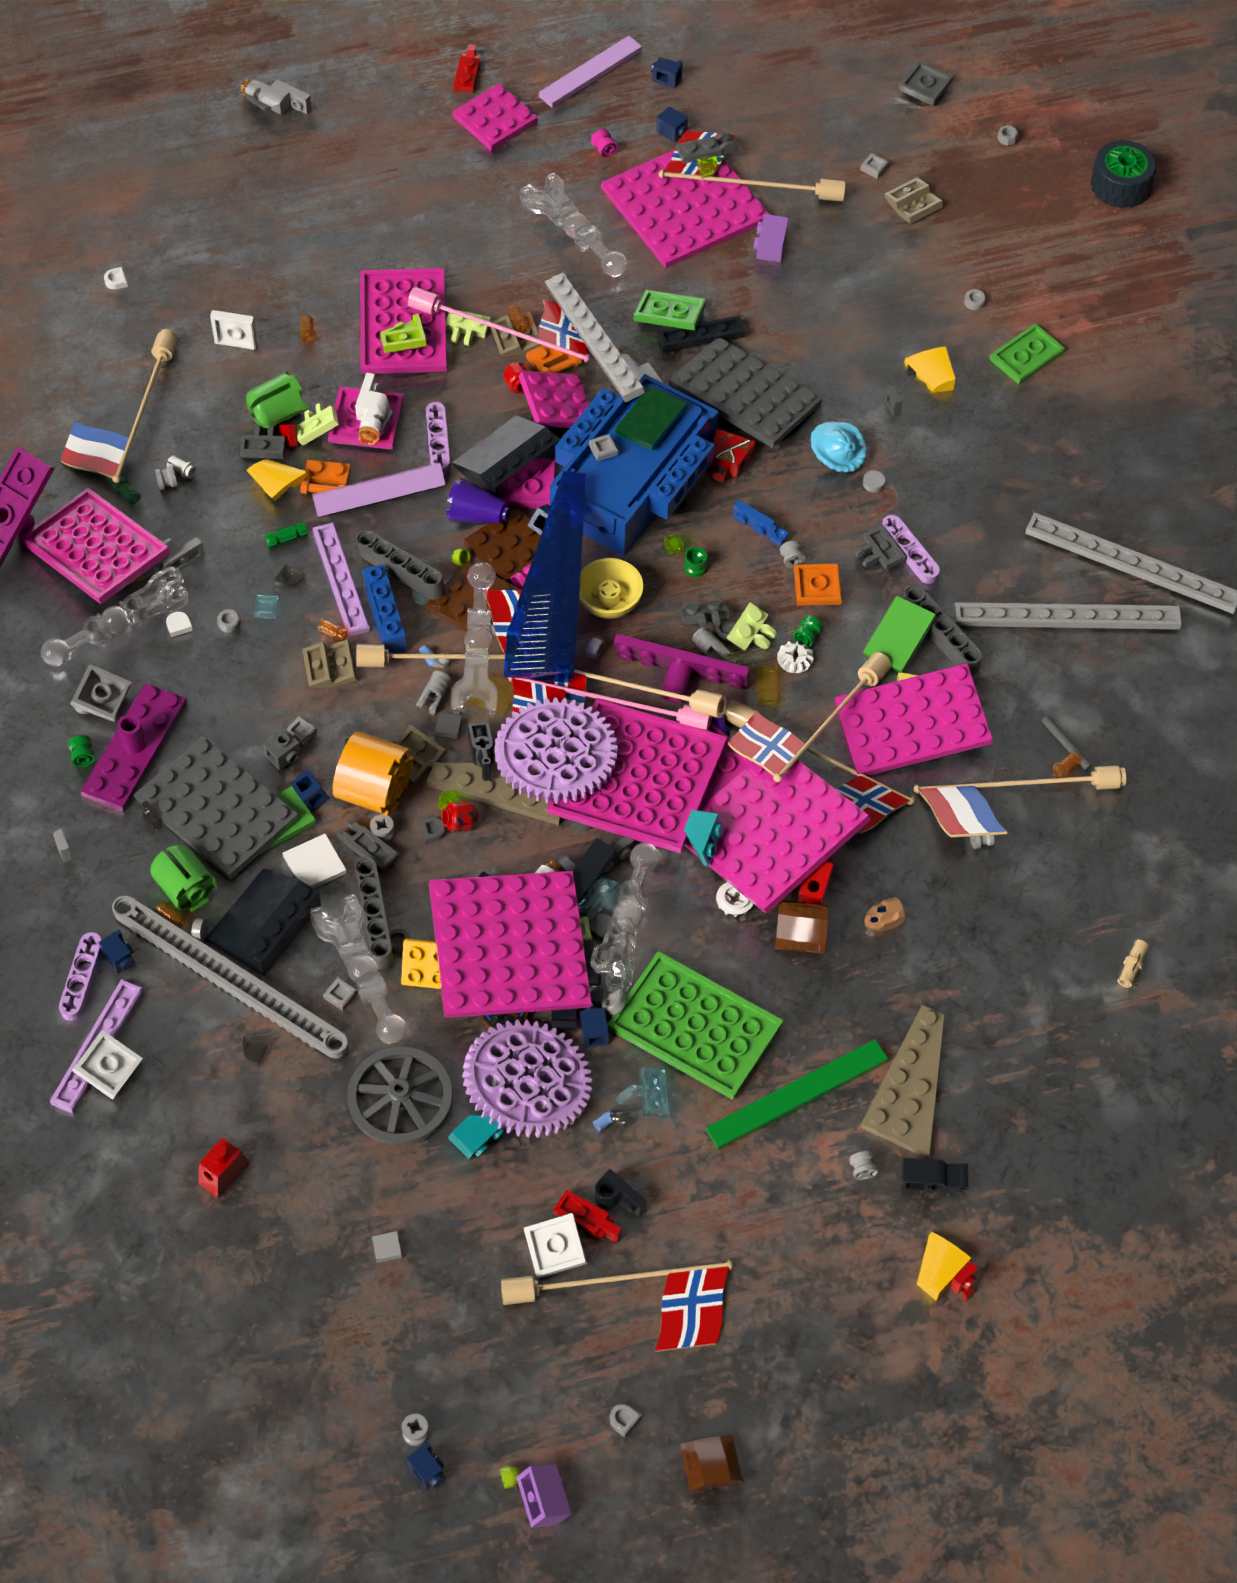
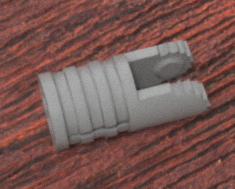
(709, 644)
(435, 690)

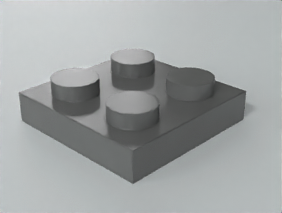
(925, 82)

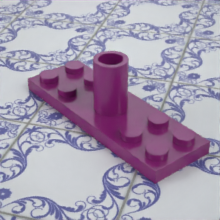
(19, 491)
(681, 665)
(133, 747)

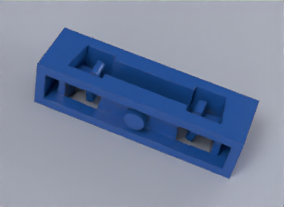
(384, 609)

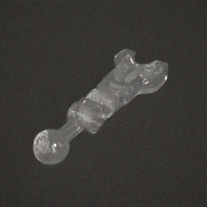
(564, 214)
(149, 601)
(477, 643)
(620, 938)
(361, 968)

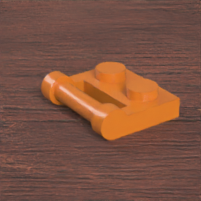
(545, 357)
(324, 473)

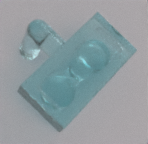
(598, 897)
(652, 1091)

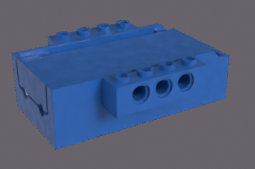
(637, 483)

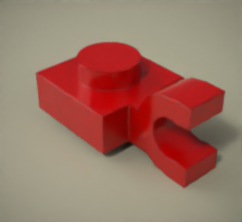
(965, 1280)

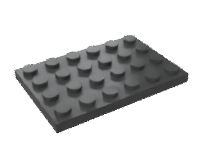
(745, 391)
(217, 807)

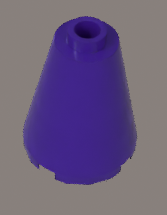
(475, 505)

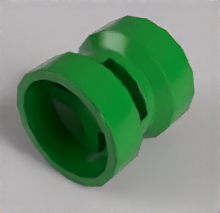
(695, 562)
(808, 630)
(81, 750)

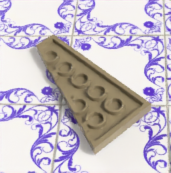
(467, 781)
(907, 1095)

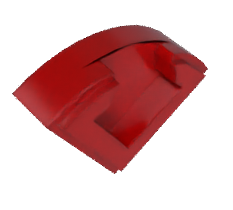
(289, 432)

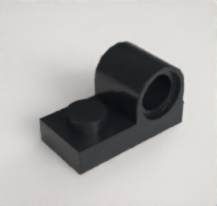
(623, 1192)

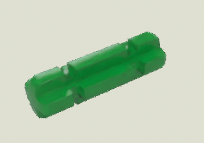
(286, 534)

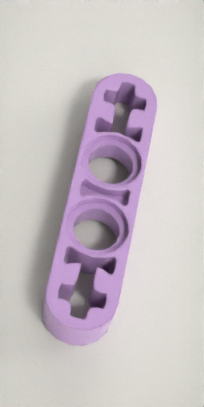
(438, 438)
(913, 547)
(83, 976)

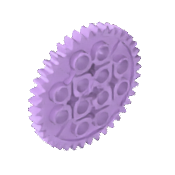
(590, 742)
(532, 1043)

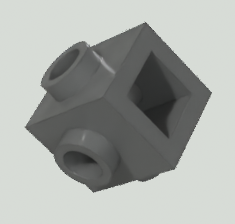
(282, 748)

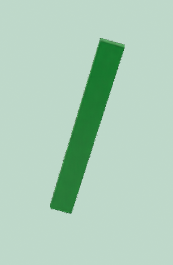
(796, 1094)

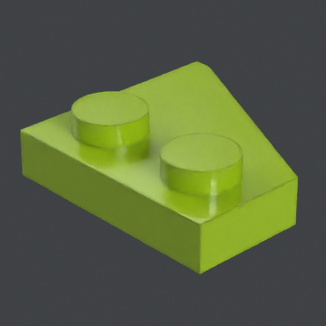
(404, 336)

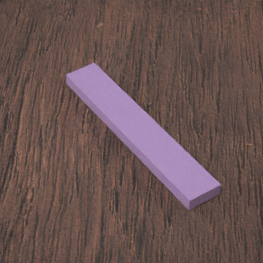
(590, 71)
(378, 489)
(341, 579)
(112, 1022)

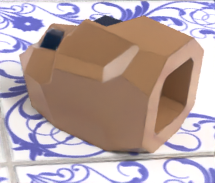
(885, 915)

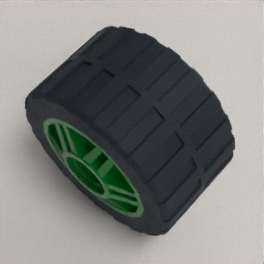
(1123, 174)

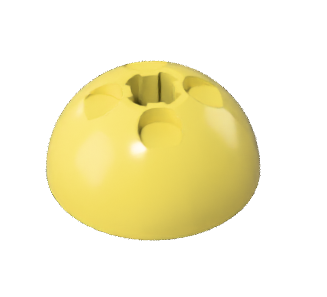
(610, 588)

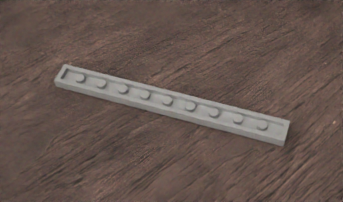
(594, 337)
(1133, 562)
(1067, 615)

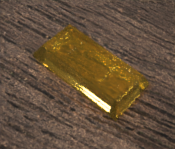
(768, 685)

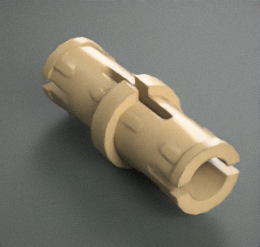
(1133, 963)

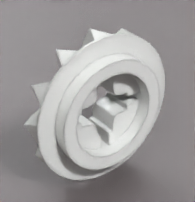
(802, 663)
(724, 900)

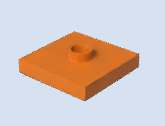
(817, 584)

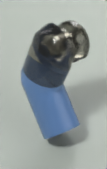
(612, 1116)

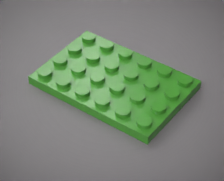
(695, 1025)

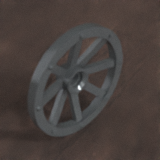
(399, 1099)

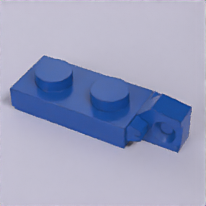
(759, 522)

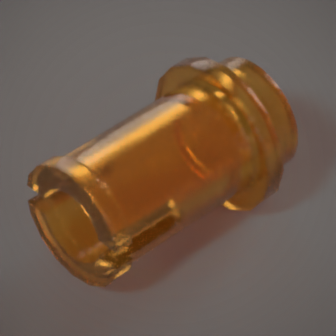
(520, 323)
(306, 333)
(332, 630)
(1062, 768)
(166, 911)

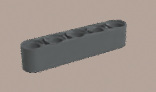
(401, 564)
(945, 631)
(371, 903)

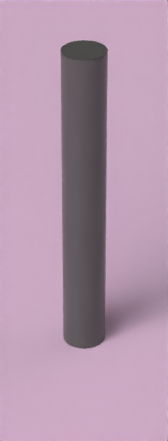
(1066, 742)

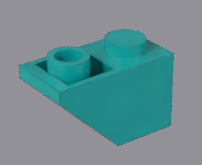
(703, 833)
(473, 1134)

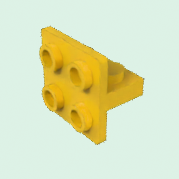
(420, 964)

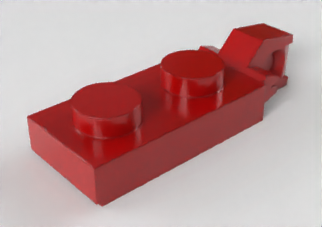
(467, 70)
(588, 1216)

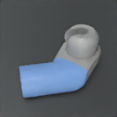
(439, 663)

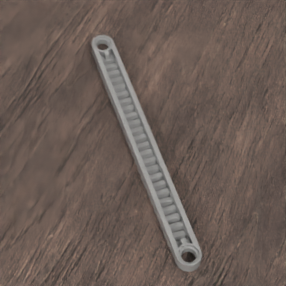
(230, 977)

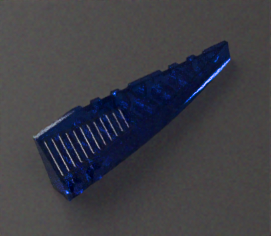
(546, 615)

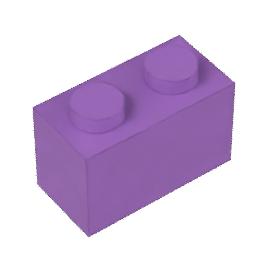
(771, 238)
(543, 1495)

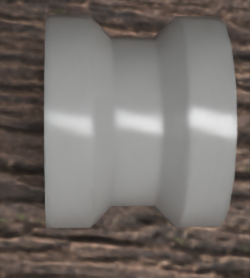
(165, 477)
(792, 554)
(385, 834)
(978, 841)
(863, 1165)
(414, 1435)

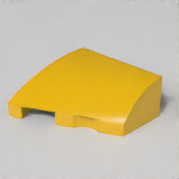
(933, 368)
(276, 477)
(940, 1265)

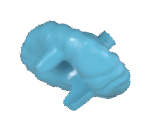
(839, 446)

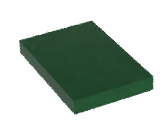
(651, 418)

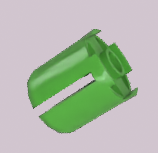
(276, 401)
(183, 877)

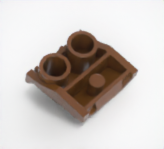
(801, 927)
(711, 1463)

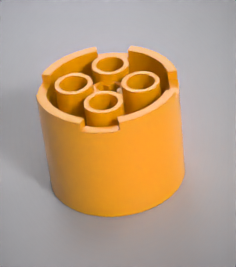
(372, 773)

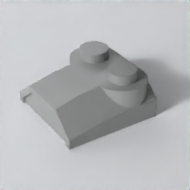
(100, 693)

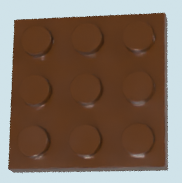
(505, 545)
(459, 597)

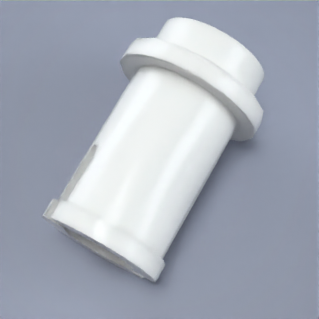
(186, 469)

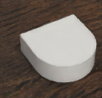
(115, 278)
(178, 624)

